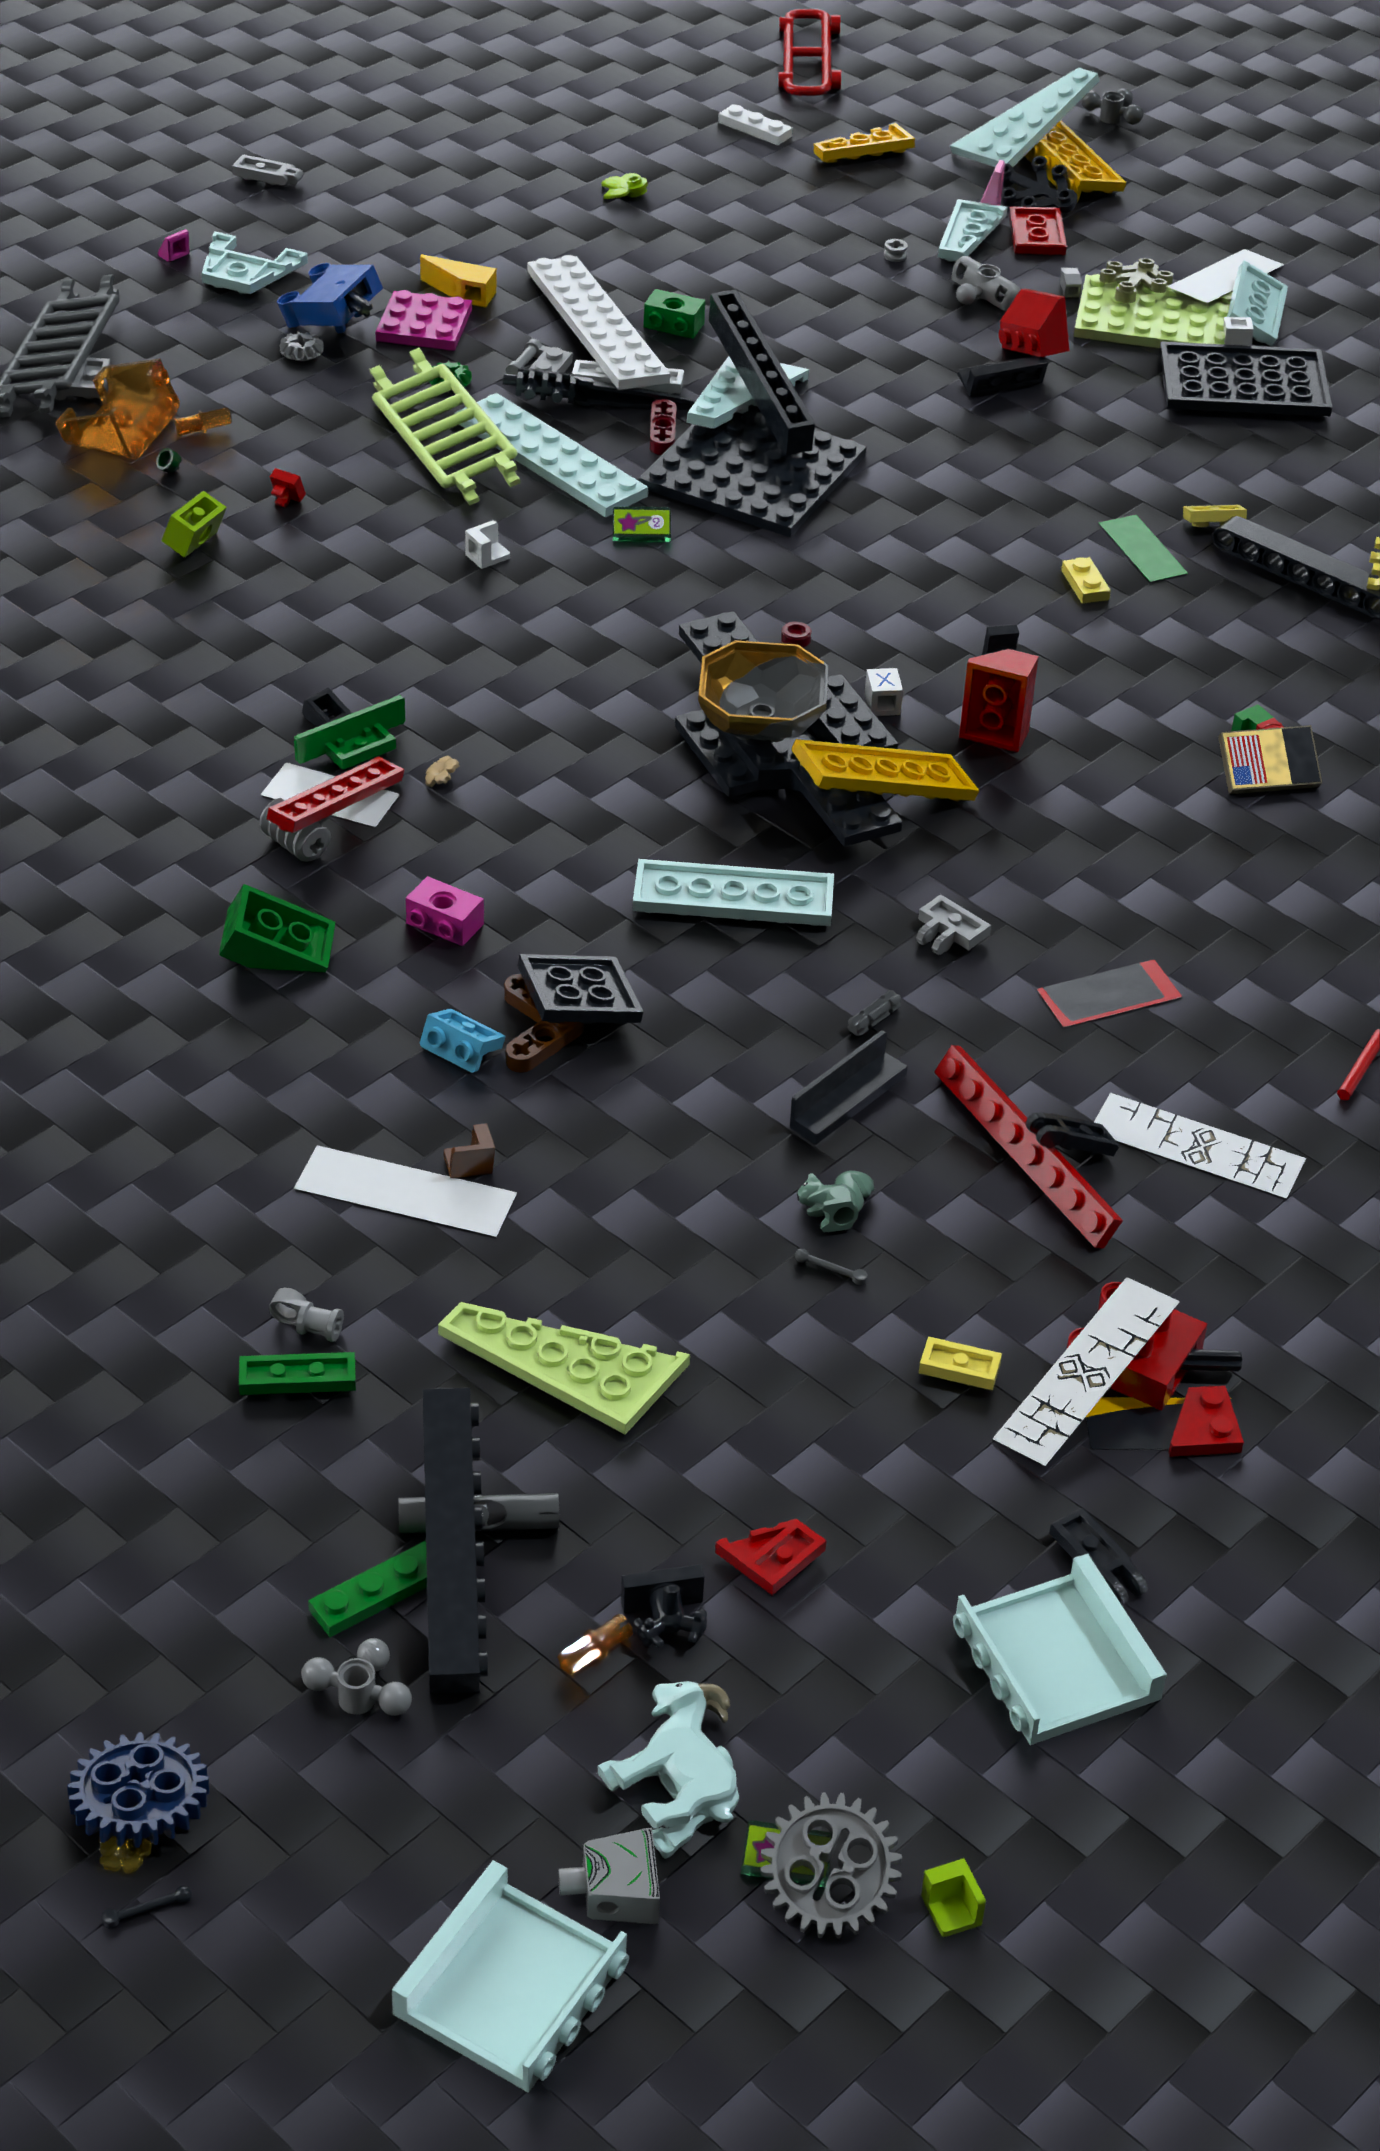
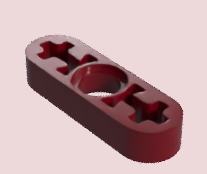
(662, 425)

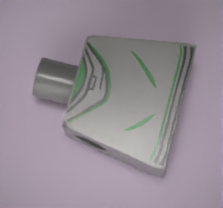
(617, 1878)

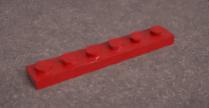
(334, 794)

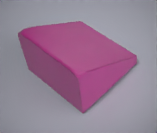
(175, 246)

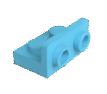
(459, 1038)

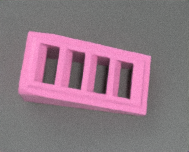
(994, 188)

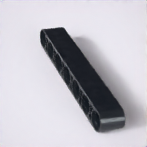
(1298, 564)

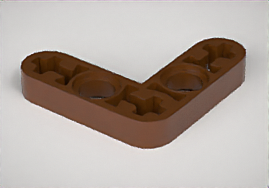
(525, 1050)

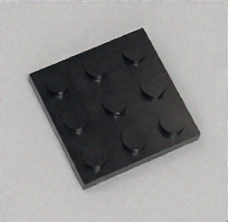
(580, 989)

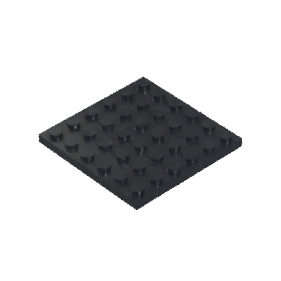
(747, 475)

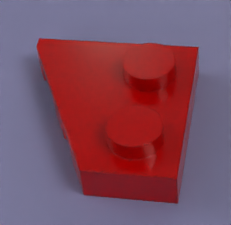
(773, 1554)

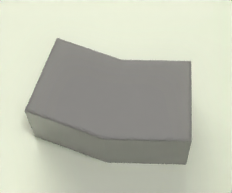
(1070, 282)

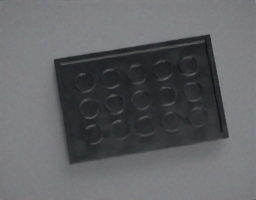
(1244, 379)

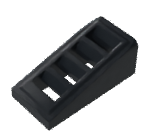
(323, 700)

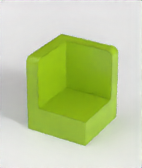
(953, 1897)

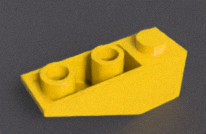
(459, 279)

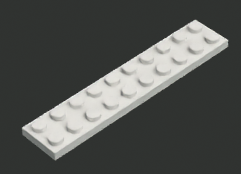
(598, 323)

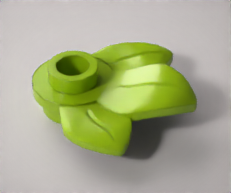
(629, 184)

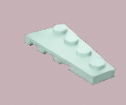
(969, 227)

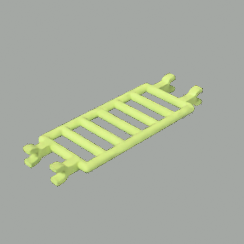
(460, 478)

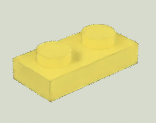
(1202, 515)
(1085, 580)
(960, 1363)

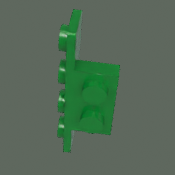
(354, 736)

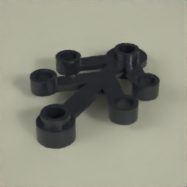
(1061, 198)

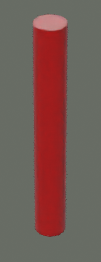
(1360, 1067)

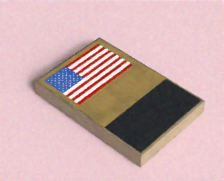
(1270, 759)

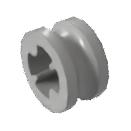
(895, 250)

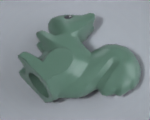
(837, 1201)

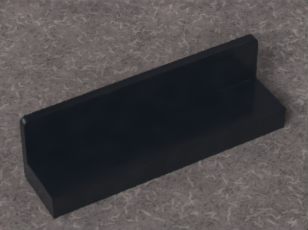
(845, 1089)

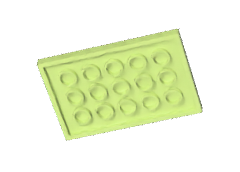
(1150, 318)

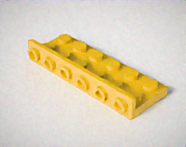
(1084, 167)

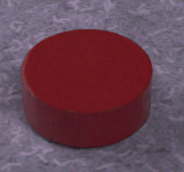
(796, 633)

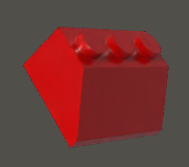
(1035, 324)
(999, 698)

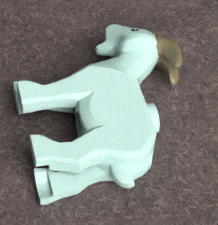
(686, 1763)

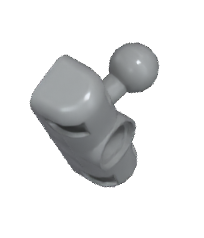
(982, 282)

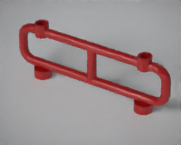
(828, 26)

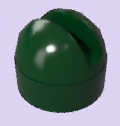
(163, 457)

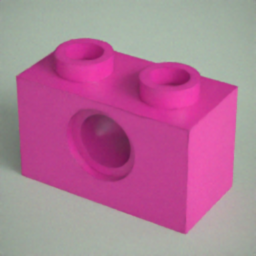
(444, 911)

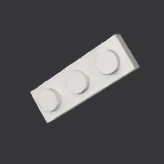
(755, 124)

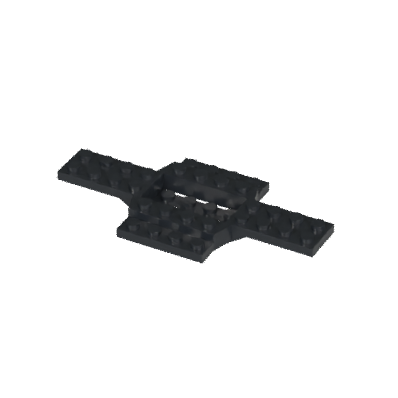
(768, 765)

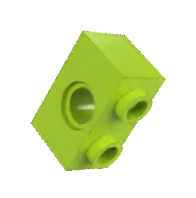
(193, 524)

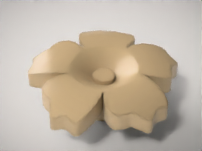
(440, 771)

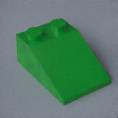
(275, 934)

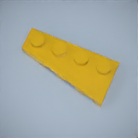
(874, 144)

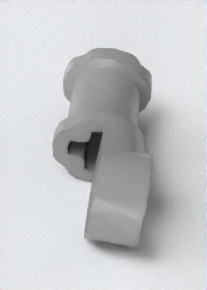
(305, 1315)

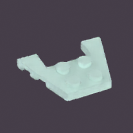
(245, 272)

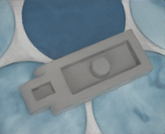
(266, 170)

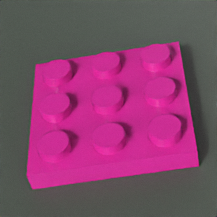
(424, 320)

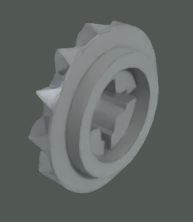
(292, 346)

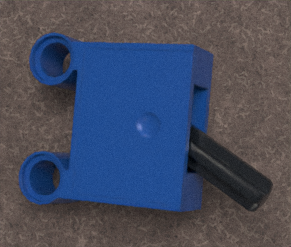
(333, 297)

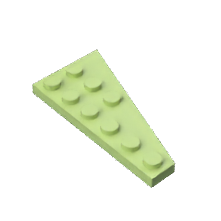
(572, 1364)

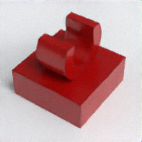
(286, 487)

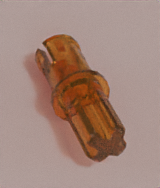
(202, 421)
(594, 1644)

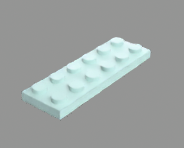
(733, 892)

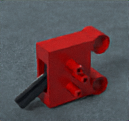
(1167, 1357)

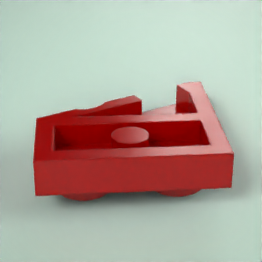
(1206, 1424)

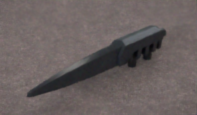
(585, 390)

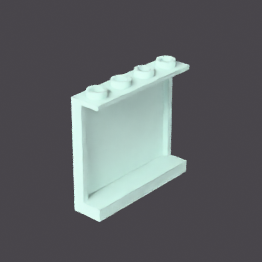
(1061, 1653)
(508, 1980)

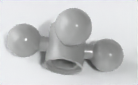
(357, 1680)

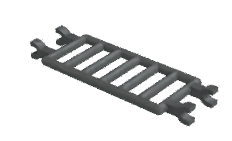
(48, 389)

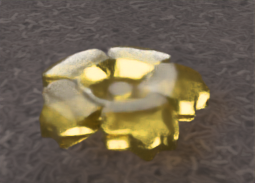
(126, 1856)

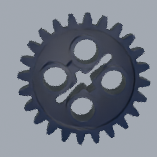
(138, 1789)

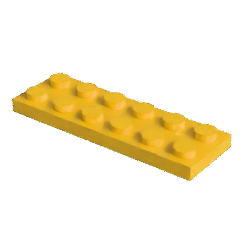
(884, 770)

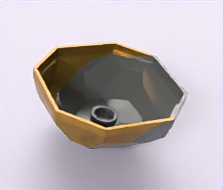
(763, 689)

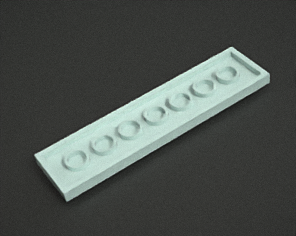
(561, 458)

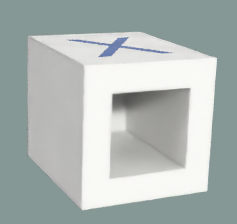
(883, 691)

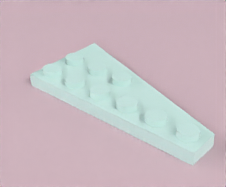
(1024, 125)
(729, 394)

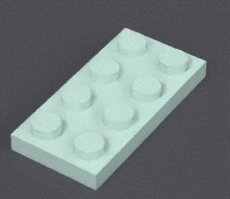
(1260, 298)

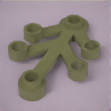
(1142, 271)

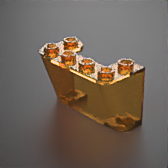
(132, 411)

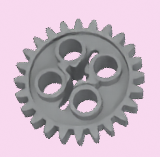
(795, 1849)

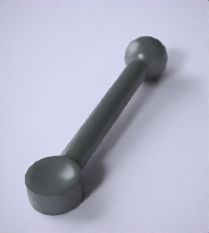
(858, 1276)

